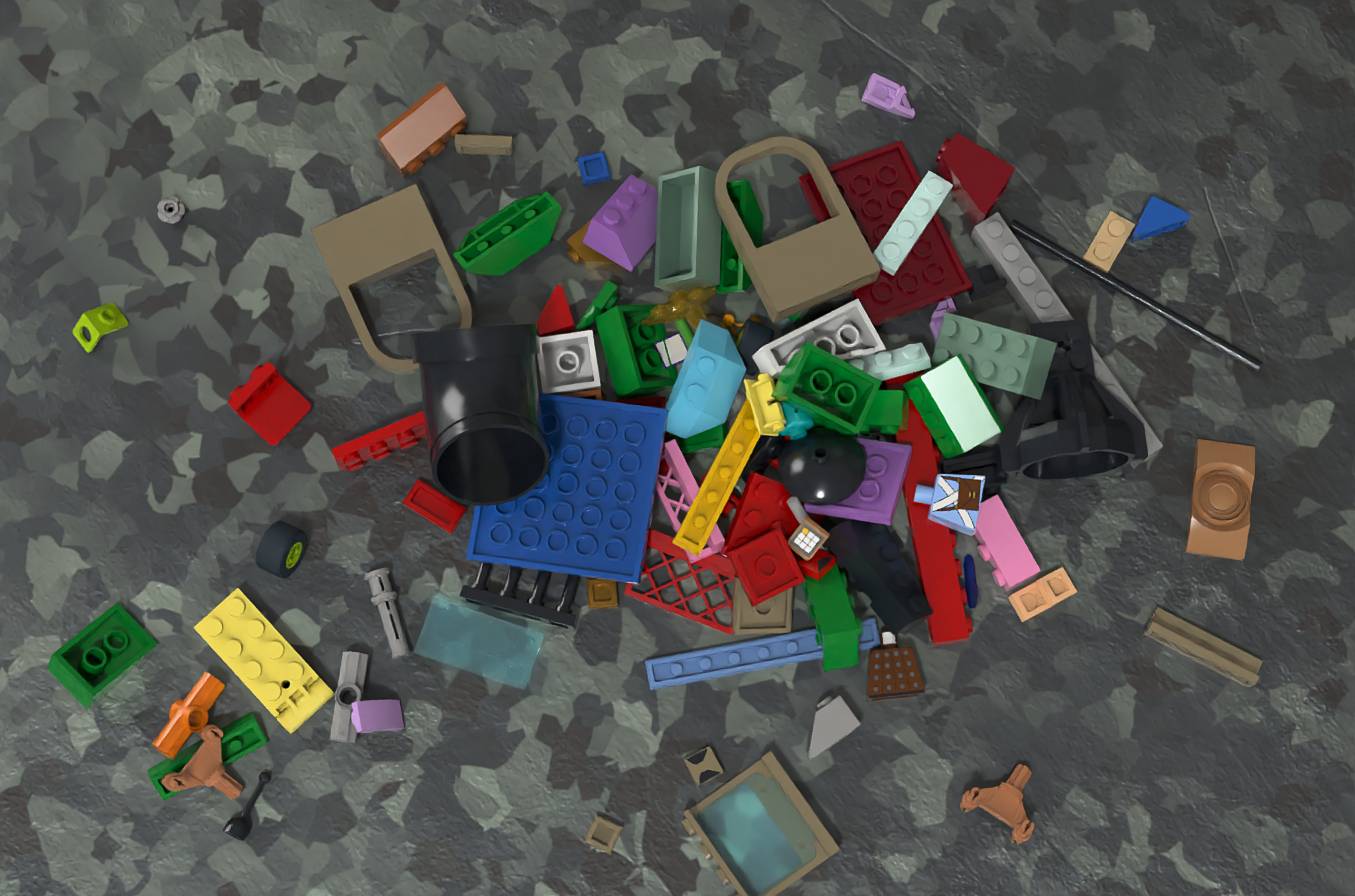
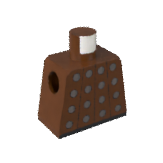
(892, 671)

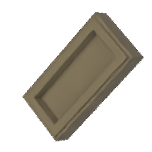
(484, 144)

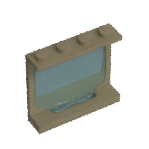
(760, 831)

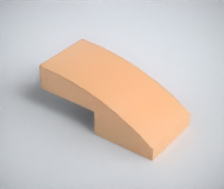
(1042, 594)

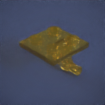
(682, 305)

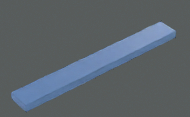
(746, 657)

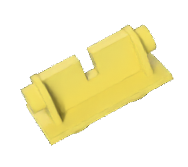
(767, 417)

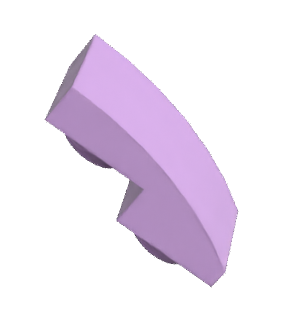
(377, 716)

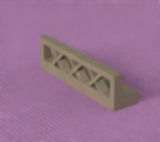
(1203, 648)

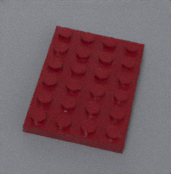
(876, 192)

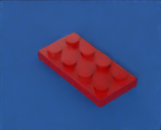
(380, 442)

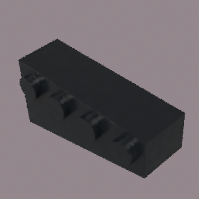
(879, 572)

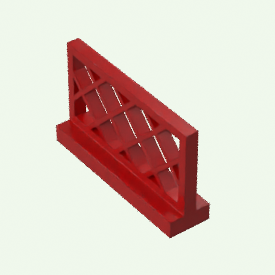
(714, 562)

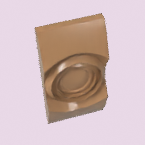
(1220, 499)

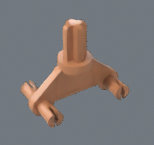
(205, 767)
(1004, 803)

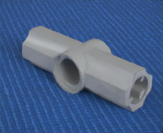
(351, 677)

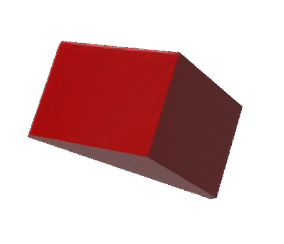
(556, 315)

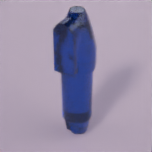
(970, 581)

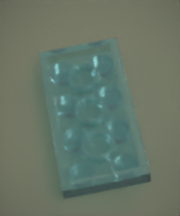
(479, 644)

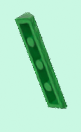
(237, 741)

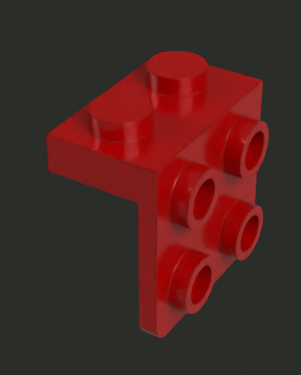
(269, 404)

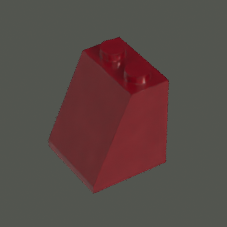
(975, 174)

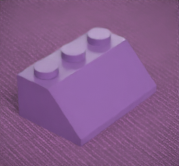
(625, 224)

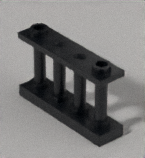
(533, 608)

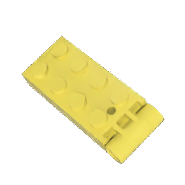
(264, 660)

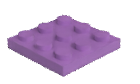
(881, 487)

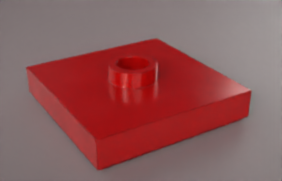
(766, 566)

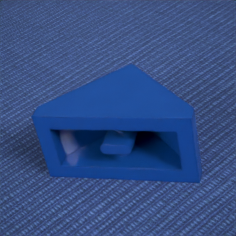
(1158, 219)

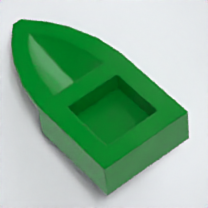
(604, 301)

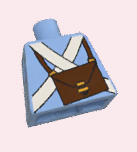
(953, 500)

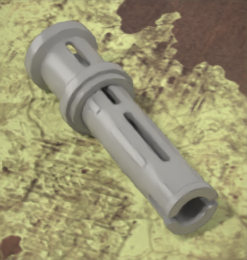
(385, 595)

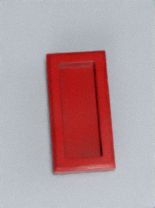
(434, 506)

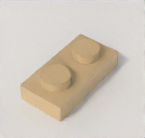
(1108, 241)

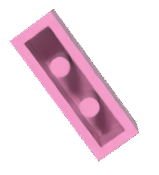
(1003, 545)

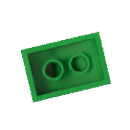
(100, 655)

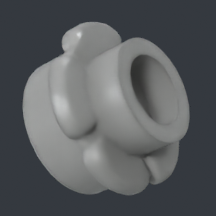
(174, 216)

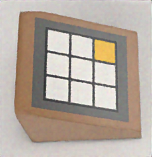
(807, 538)

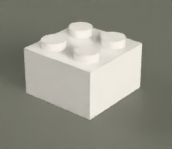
(568, 363)

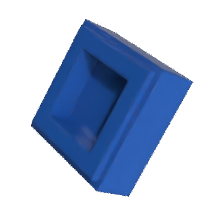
(594, 168)

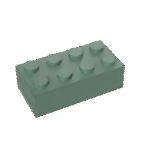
(687, 231)
(996, 354)

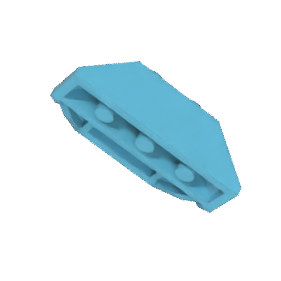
(705, 382)

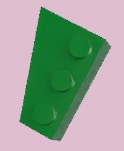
(833, 618)

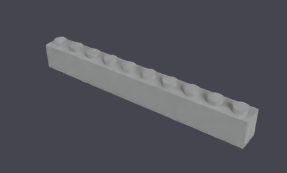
(1042, 304)

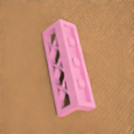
(689, 490)

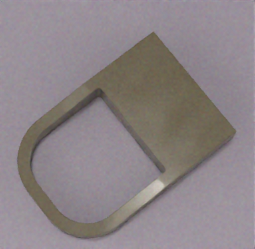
(380, 243)
(810, 263)

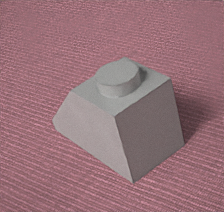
(830, 725)

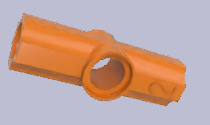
(188, 715)

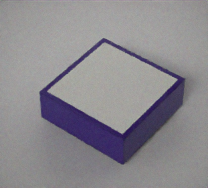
(676, 348)

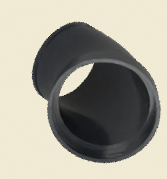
(482, 411)

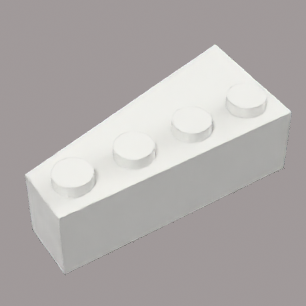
(842, 333)

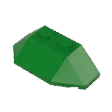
(509, 236)
(732, 271)

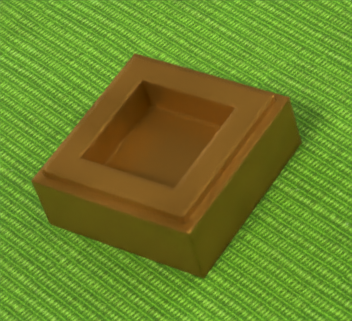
(601, 594)

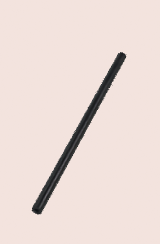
(1135, 296)

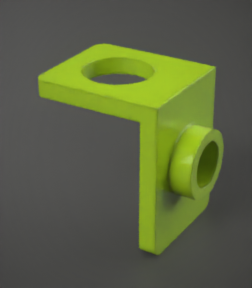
(99, 322)

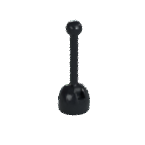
(238, 826)

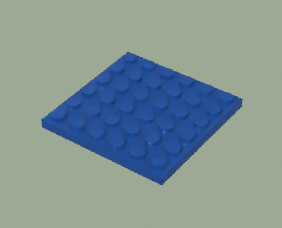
(592, 503)

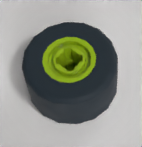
(749, 340)
(281, 549)

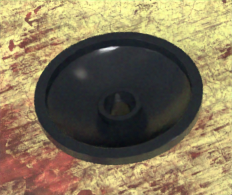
(825, 478)

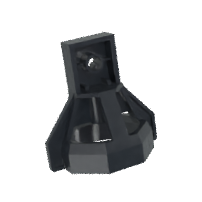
(1084, 425)

